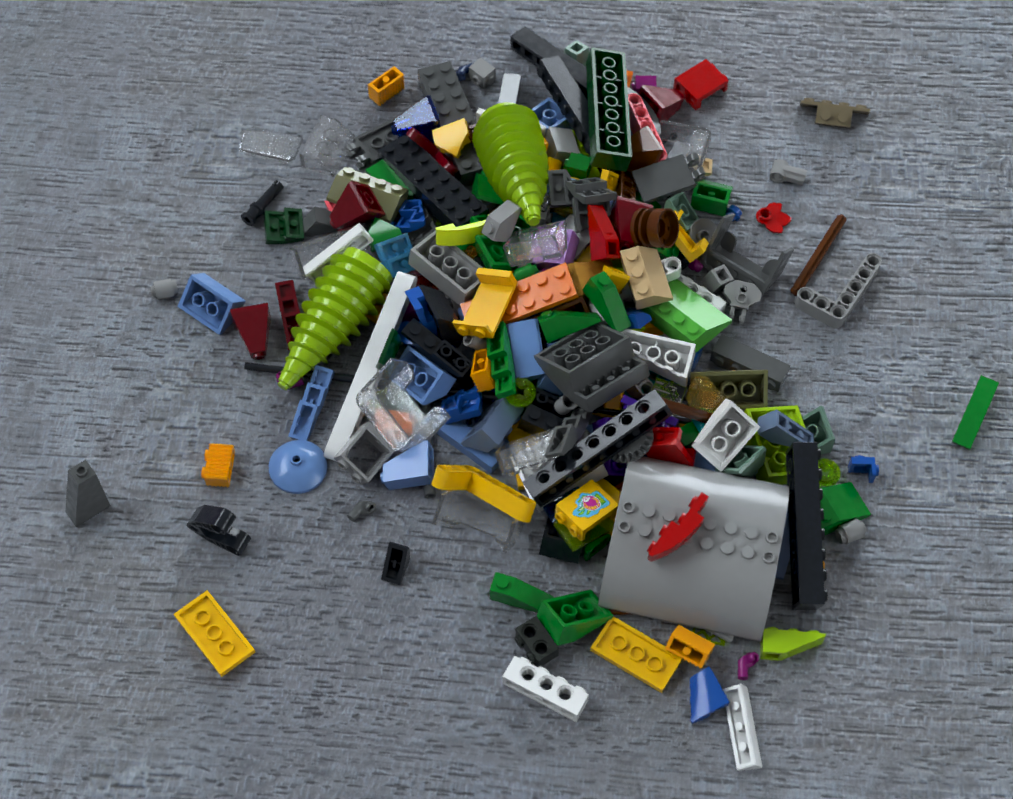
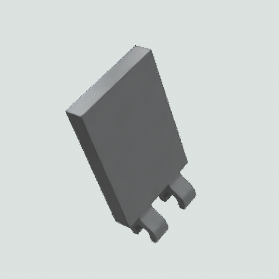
(369, 143)
(667, 177)

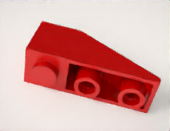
(603, 238)

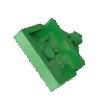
(382, 231)

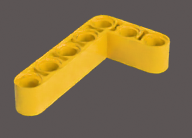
(485, 487)

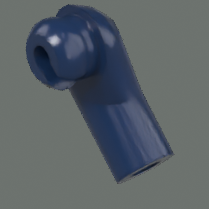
(461, 71)

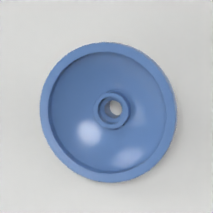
(301, 475)

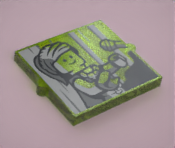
(669, 390)

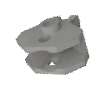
(739, 299)

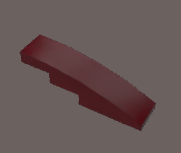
(288, 306)

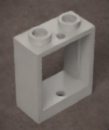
(374, 437)

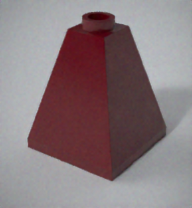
(662, 100)
(355, 206)
(621, 218)
(253, 327)

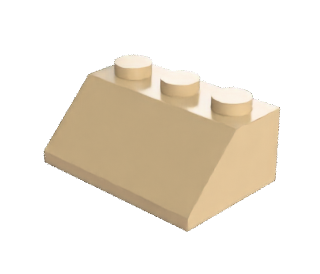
(647, 276)

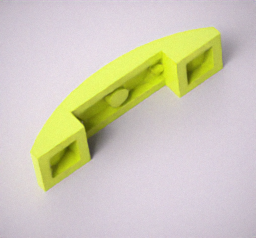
(453, 236)

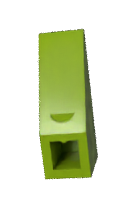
(783, 644)

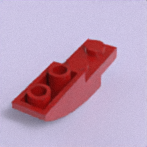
(676, 535)

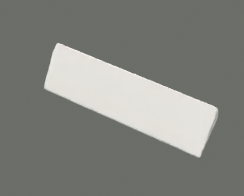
(355, 237)
(742, 728)

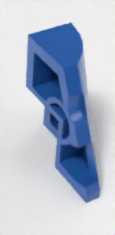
(411, 216)
(419, 304)
(637, 318)
(463, 405)
(705, 695)

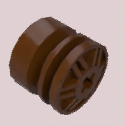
(654, 227)

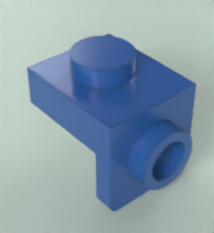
(863, 464)

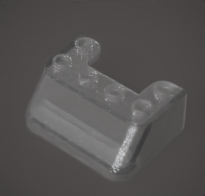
(395, 411)

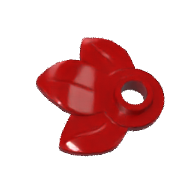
(775, 218)

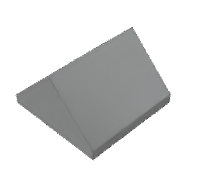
(561, 143)

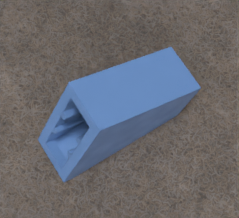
(410, 468)

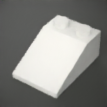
(725, 434)

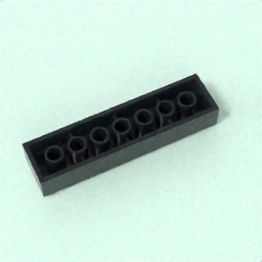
(431, 182)
(805, 526)

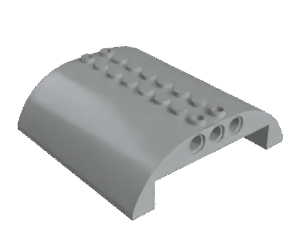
(721, 573)

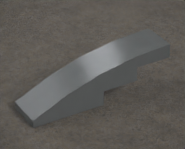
(568, 434)

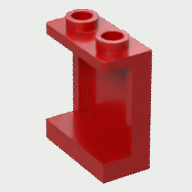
(700, 83)
(668, 447)

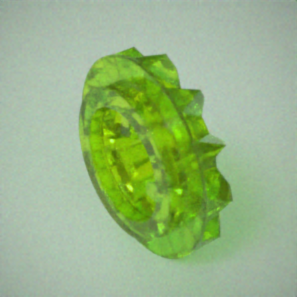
(529, 393)
(834, 474)

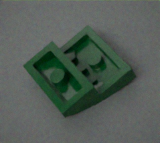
(283, 226)
(390, 348)

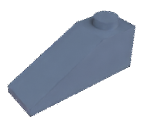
(782, 430)

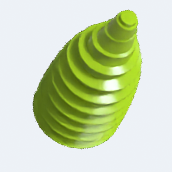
(513, 156)
(334, 311)

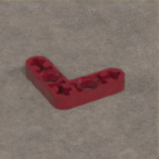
(430, 147)

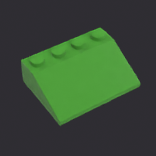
(688, 316)

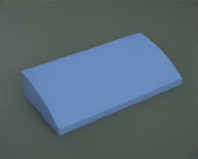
(456, 432)

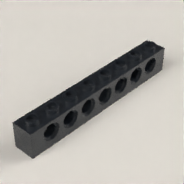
(597, 448)

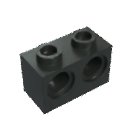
(541, 640)

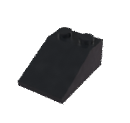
(555, 546)

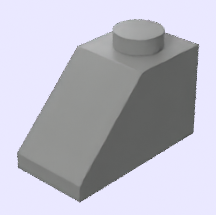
(501, 222)

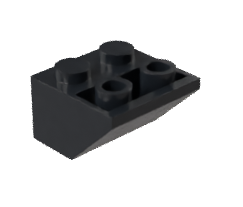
(541, 414)

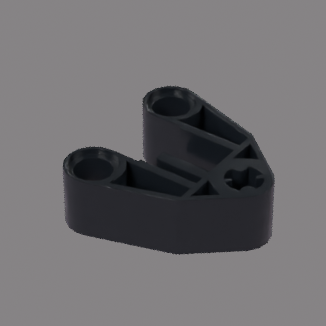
(215, 526)

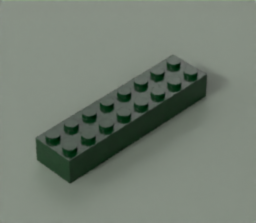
(608, 109)

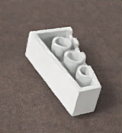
(664, 355)

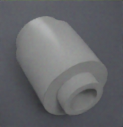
(164, 288)
(850, 531)

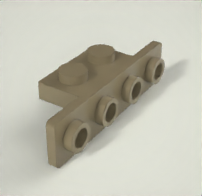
(834, 114)

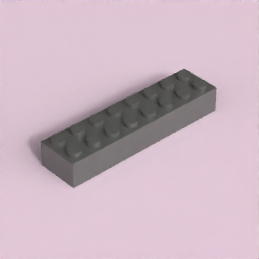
(451, 105)

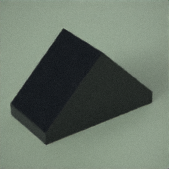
(395, 563)

